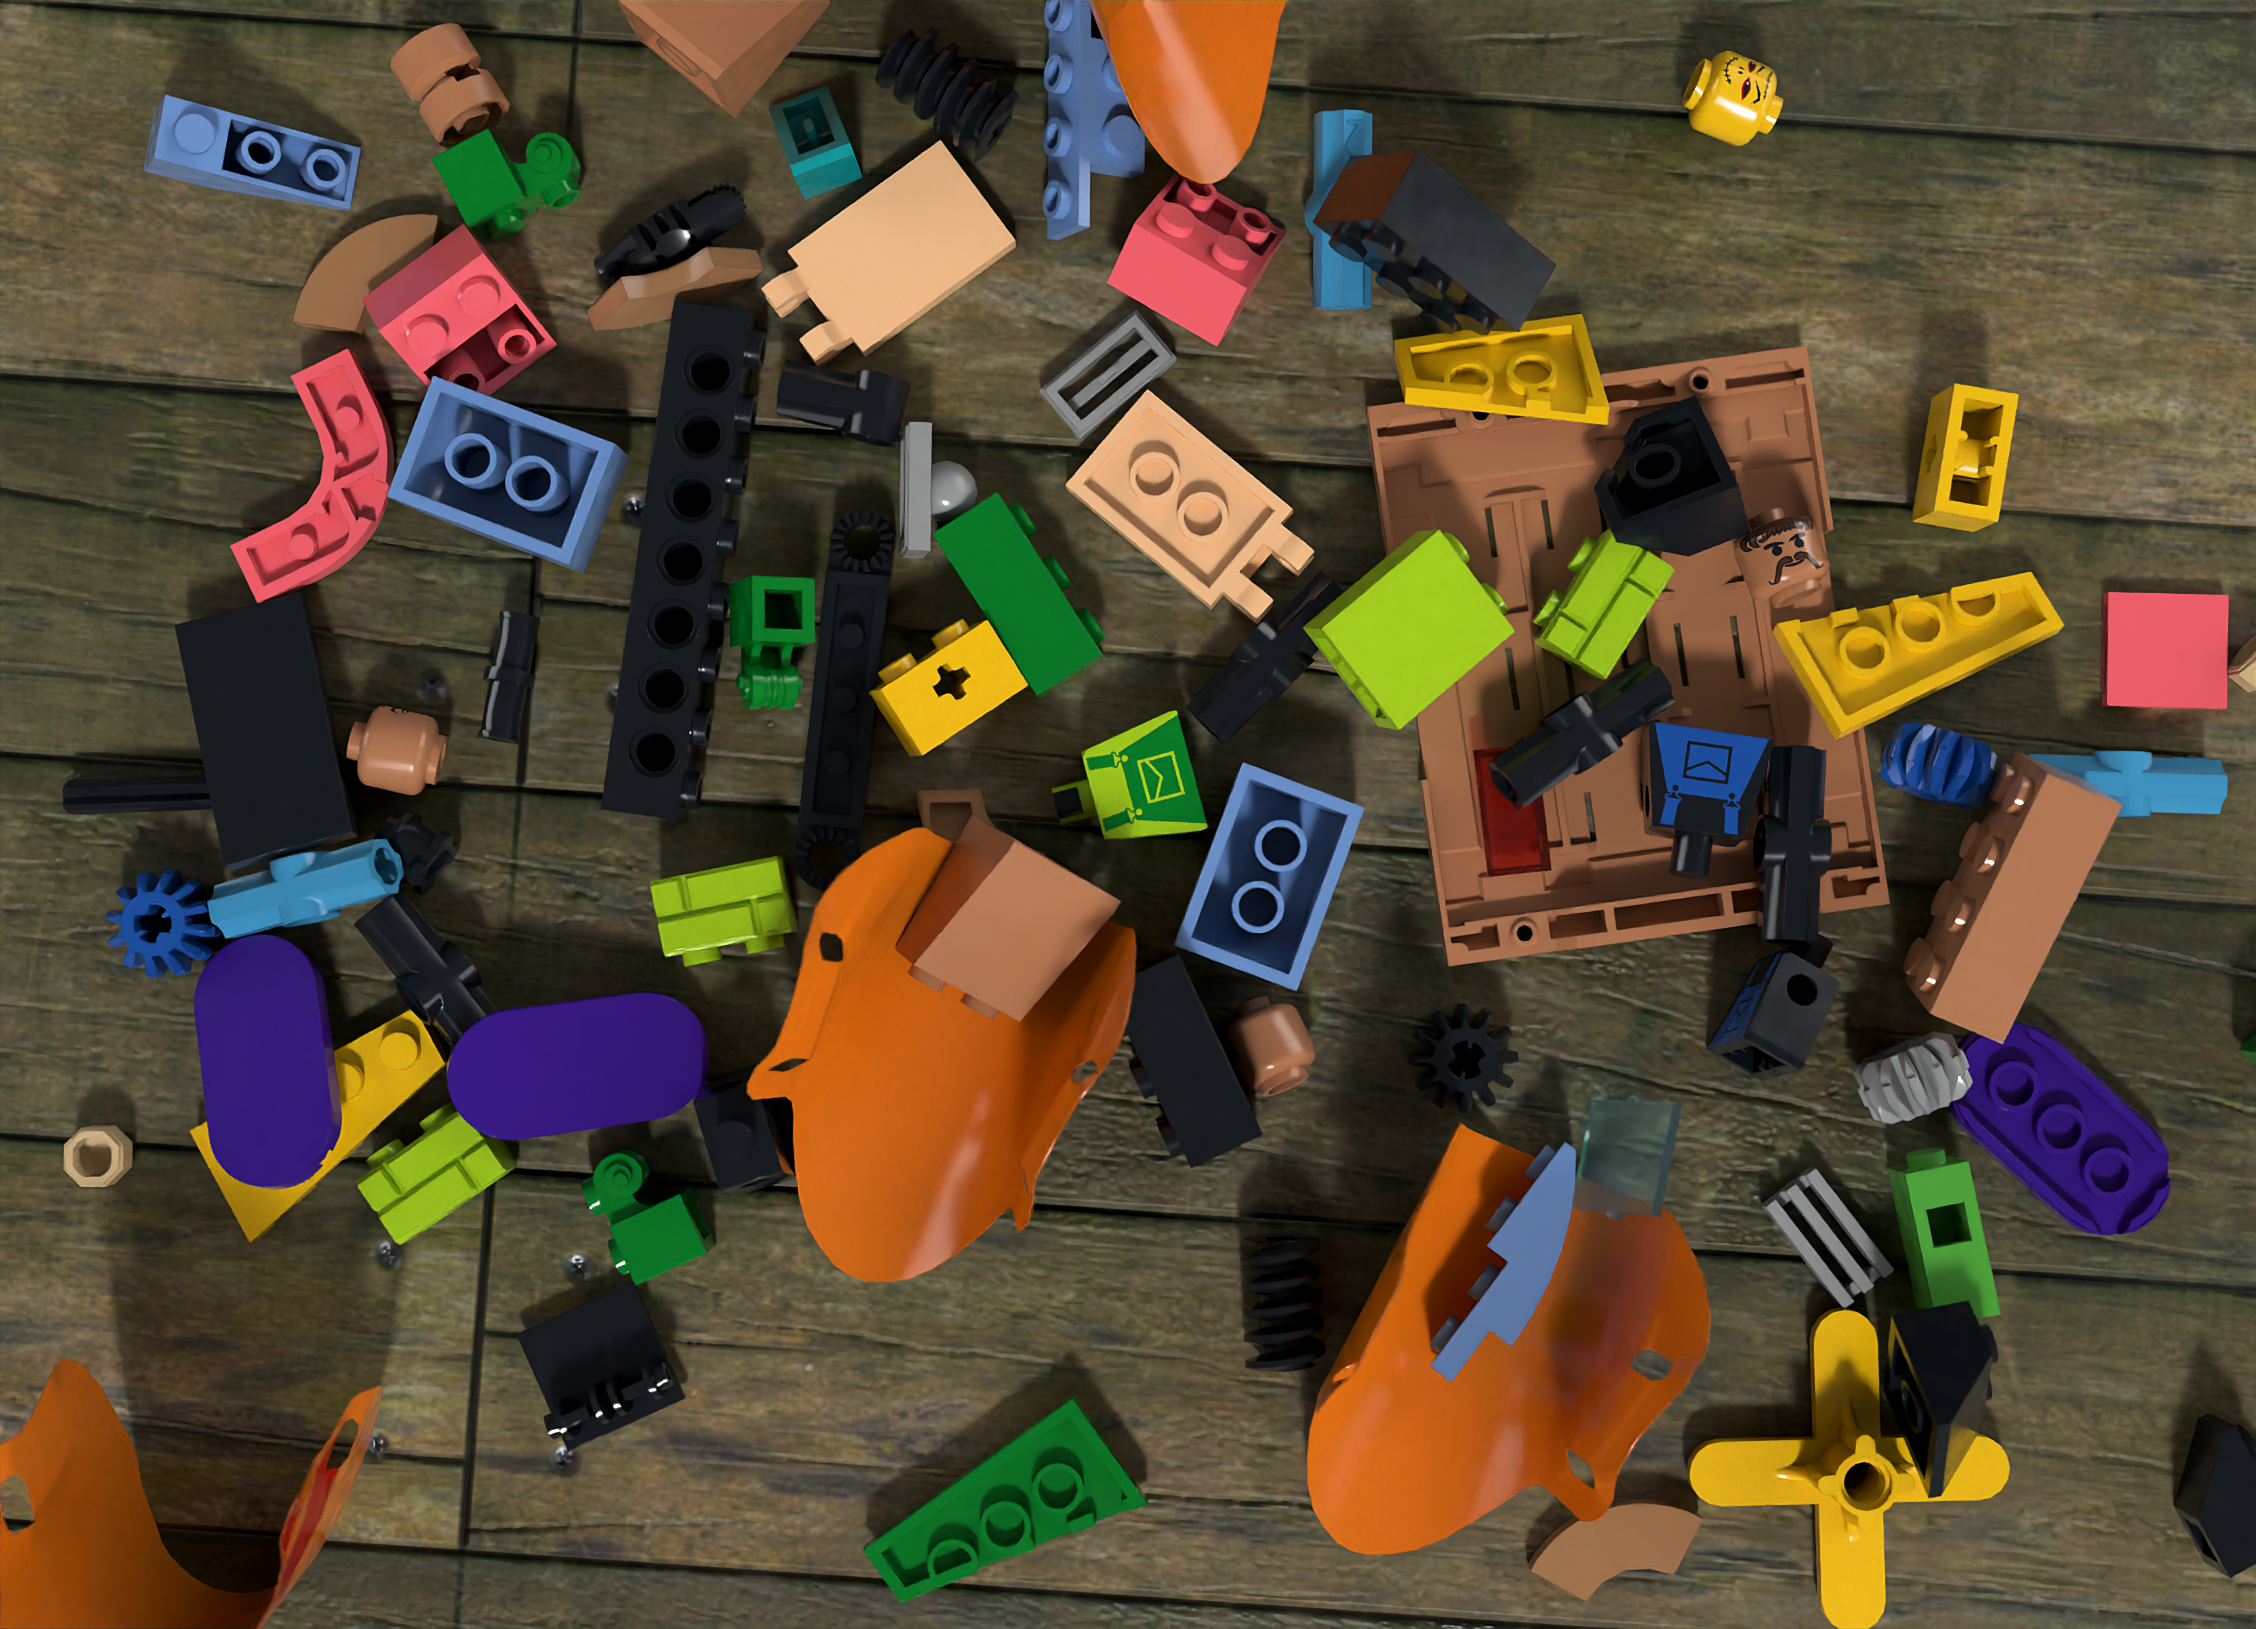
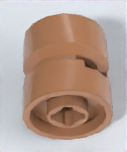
(445, 77)

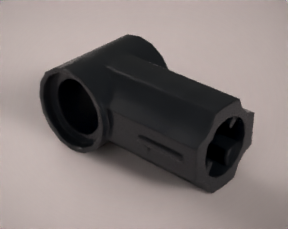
(861, 405)

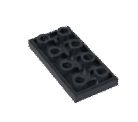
(266, 731)

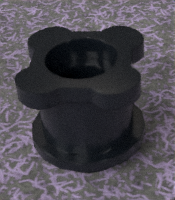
(420, 849)

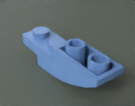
(1530, 1240)

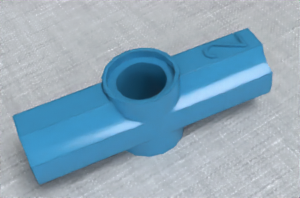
(1336, 280)
(2149, 783)
(306, 888)

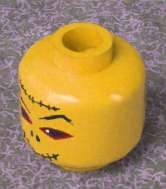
(1732, 98)

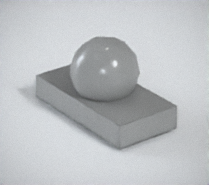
(928, 490)

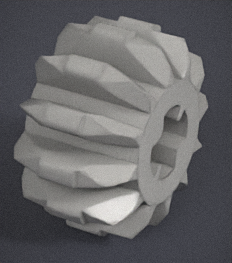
(1913, 1077)

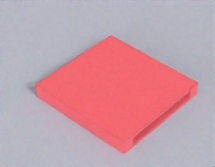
(2164, 650)

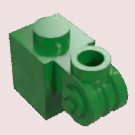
(501, 194)
(767, 623)
(646, 1232)

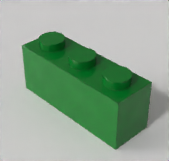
(1021, 594)

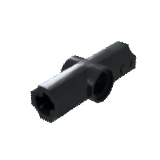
(1264, 663)
(1581, 733)
(1792, 845)
(429, 973)

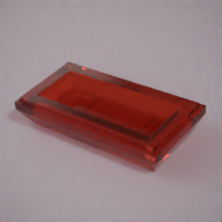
(1511, 837)

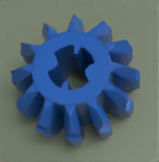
(1938, 765)
(154, 946)

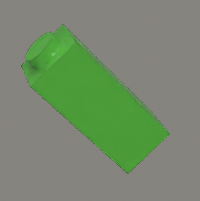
(1943, 1232)

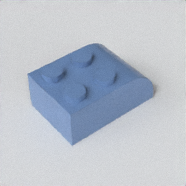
(508, 474)
(1268, 876)

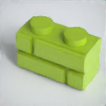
(1601, 604)
(724, 908)
(433, 1174)

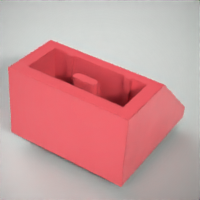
(1196, 257)
(458, 317)

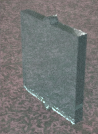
(1626, 1157)

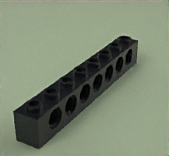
(696, 339)

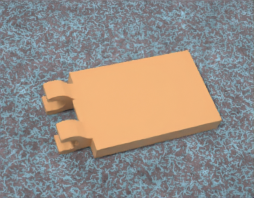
(891, 256)
(1189, 507)

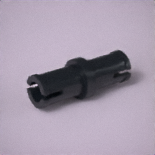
(509, 677)

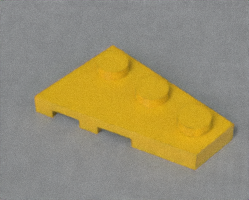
(1528, 373)

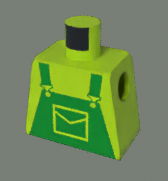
(1137, 784)

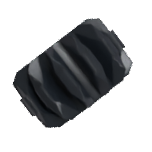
(1484, 1061)

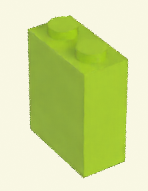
(1410, 627)

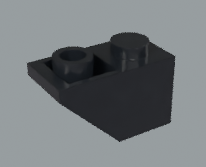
(2220, 1495)

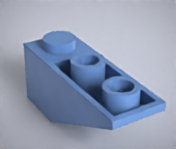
(249, 156)

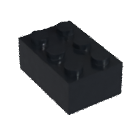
(1433, 243)
(1185, 1066)

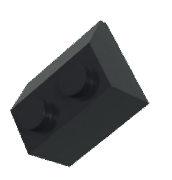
(1939, 1386)

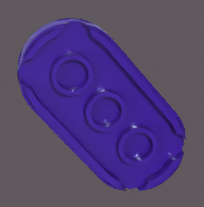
(267, 1062)
(577, 1065)
(2062, 1132)

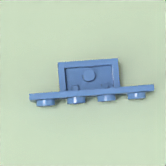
(1087, 119)

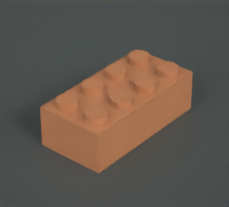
(2008, 895)

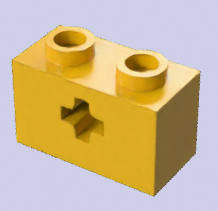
(1965, 458)
(983, 681)

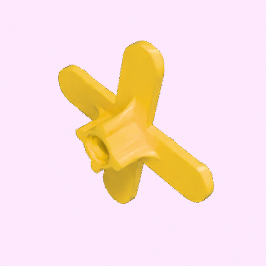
(1815, 1467)

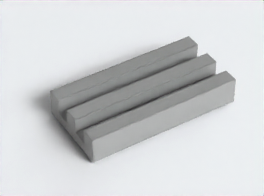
(1067, 411)
(1860, 1279)

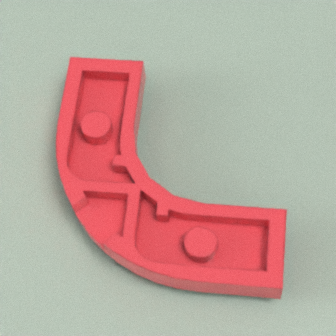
(351, 487)

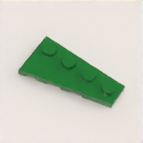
(1025, 1493)

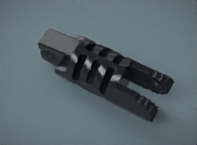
(671, 234)

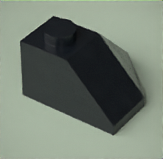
(1672, 485)

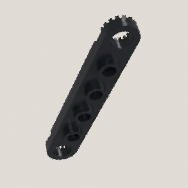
(841, 706)

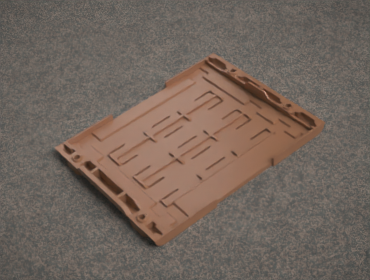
(1442, 474)

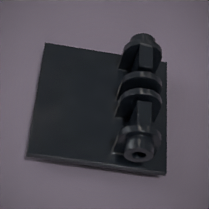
(600, 1367)

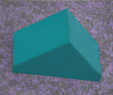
(815, 143)

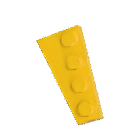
(1901, 652)
(374, 1082)

